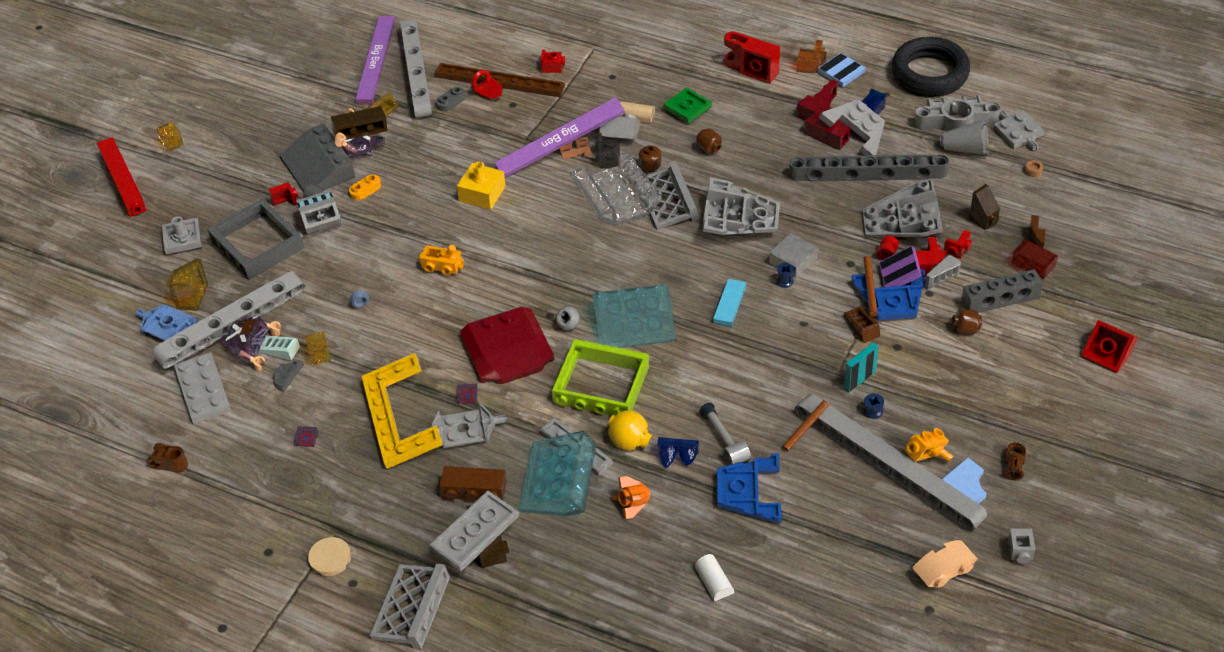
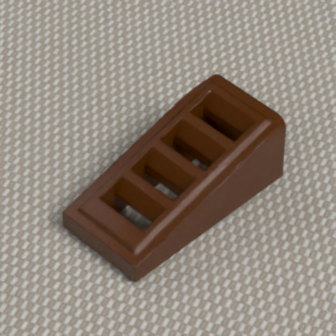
(864, 325)

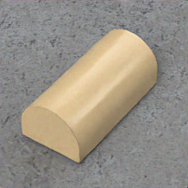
(642, 112)

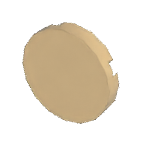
(329, 556)

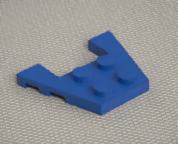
(894, 301)
(739, 488)

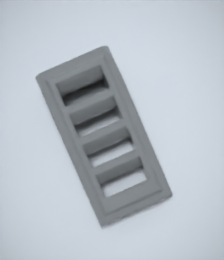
(943, 271)

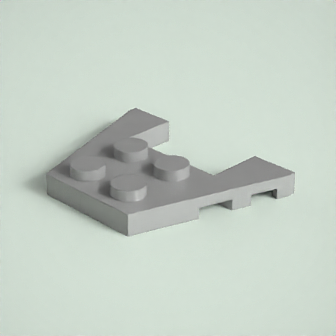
(859, 119)

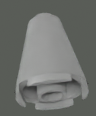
(967, 139)

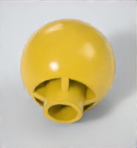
(628, 430)

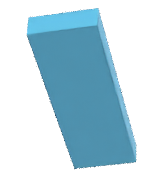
(729, 302)

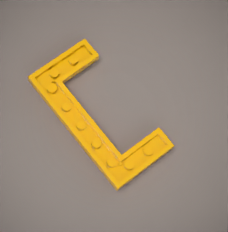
(392, 448)

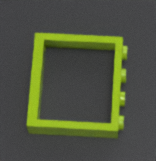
(606, 355)

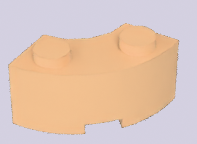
(945, 564)

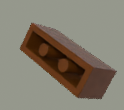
(471, 483)

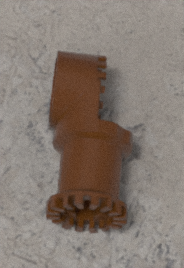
(1015, 461)

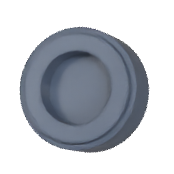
(359, 298)

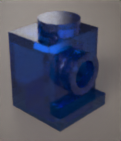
(875, 101)

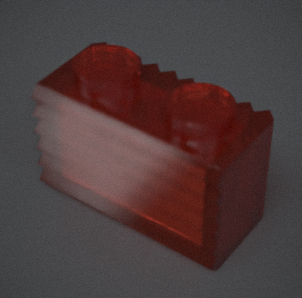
(1031, 257)

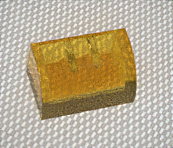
(387, 103)

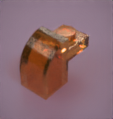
(811, 60)

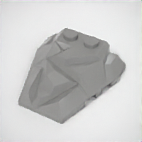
(737, 211)

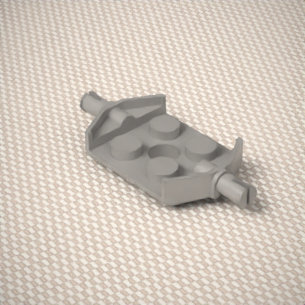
(478, 422)

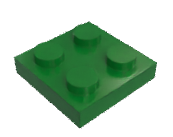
(687, 105)

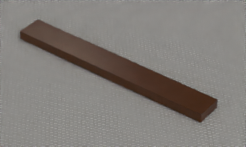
(507, 80)

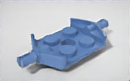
(154, 321)

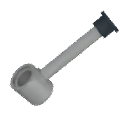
(734, 451)

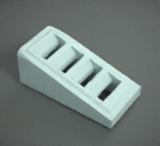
(285, 353)

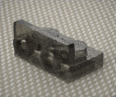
(608, 152)

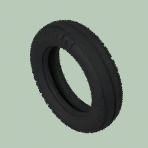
(928, 85)

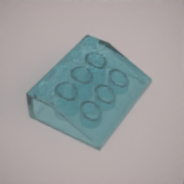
(634, 316)
(559, 475)

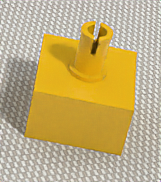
(481, 186)

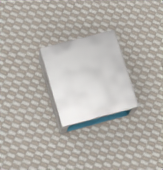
(795, 252)

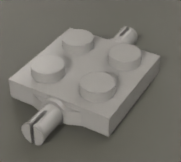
(1019, 129)

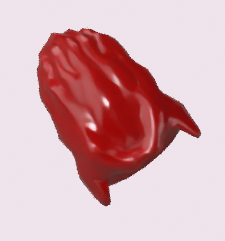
(488, 86)

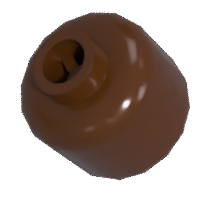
(709, 141)
(650, 158)
(967, 321)

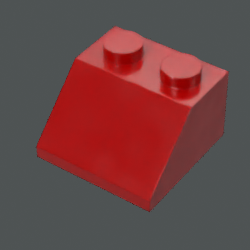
(1109, 346)

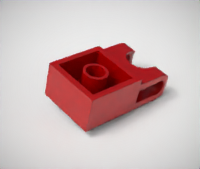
(752, 56)

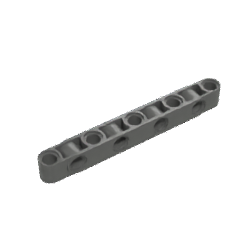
(868, 167)

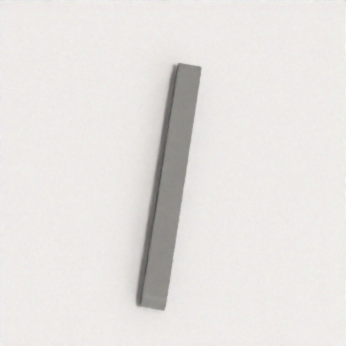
(894, 464)

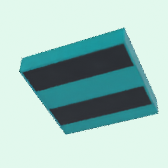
(861, 367)

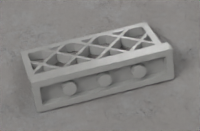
(682, 194)
(427, 605)

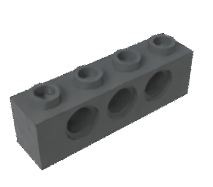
(1002, 291)

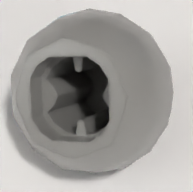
(567, 318)

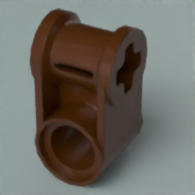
(168, 458)

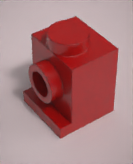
(552, 62)

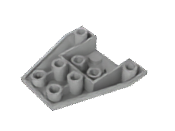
(905, 213)

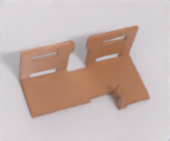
(573, 153)

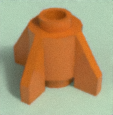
(633, 496)

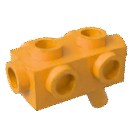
(441, 259)
(928, 445)

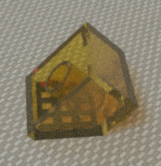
(188, 285)

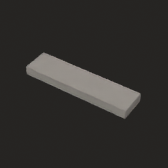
(556, 428)

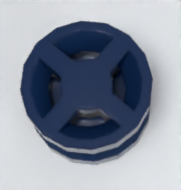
(873, 406)

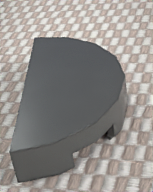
(286, 373)

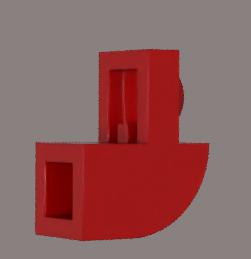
(932, 257)

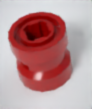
(887, 247)

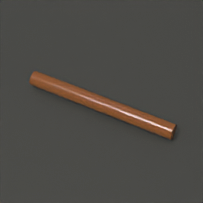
(870, 286)

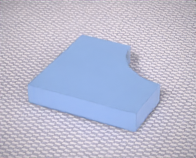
(966, 480)

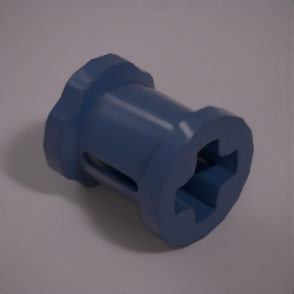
(785, 277)

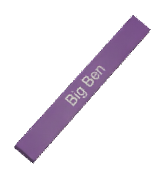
(375, 60)
(560, 137)

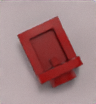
(283, 193)
(958, 248)

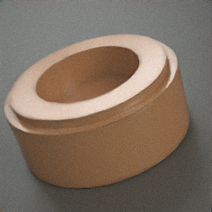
(1034, 168)

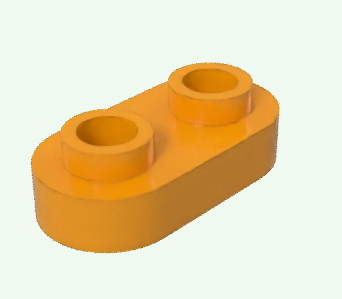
(365, 187)

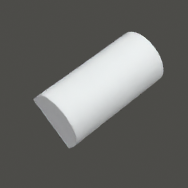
(713, 577)

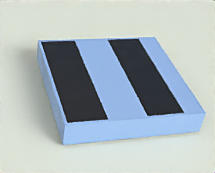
(842, 69)

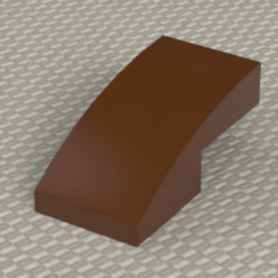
(1036, 235)

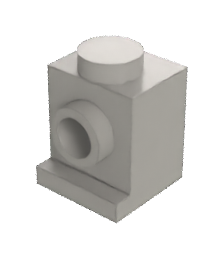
(1021, 549)

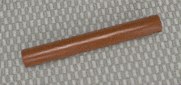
(806, 425)

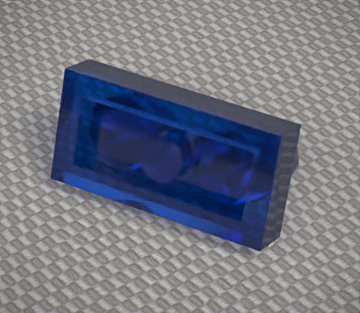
(670, 446)

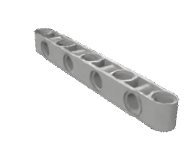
(415, 68)
(219, 323)

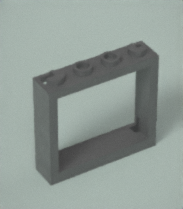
(265, 260)

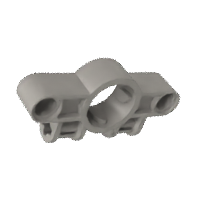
(937, 113)

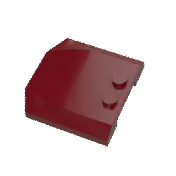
(507, 346)

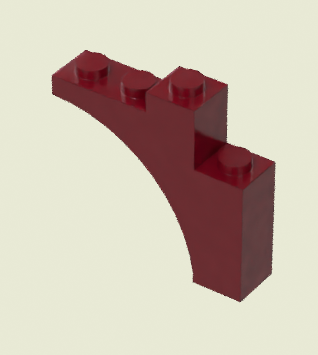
(812, 107)

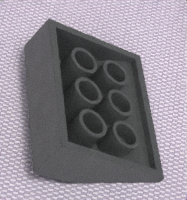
(318, 160)

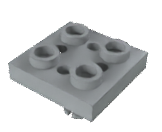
(181, 235)

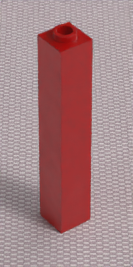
(121, 177)

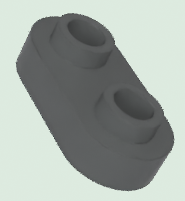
(451, 99)

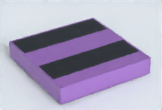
(900, 268)

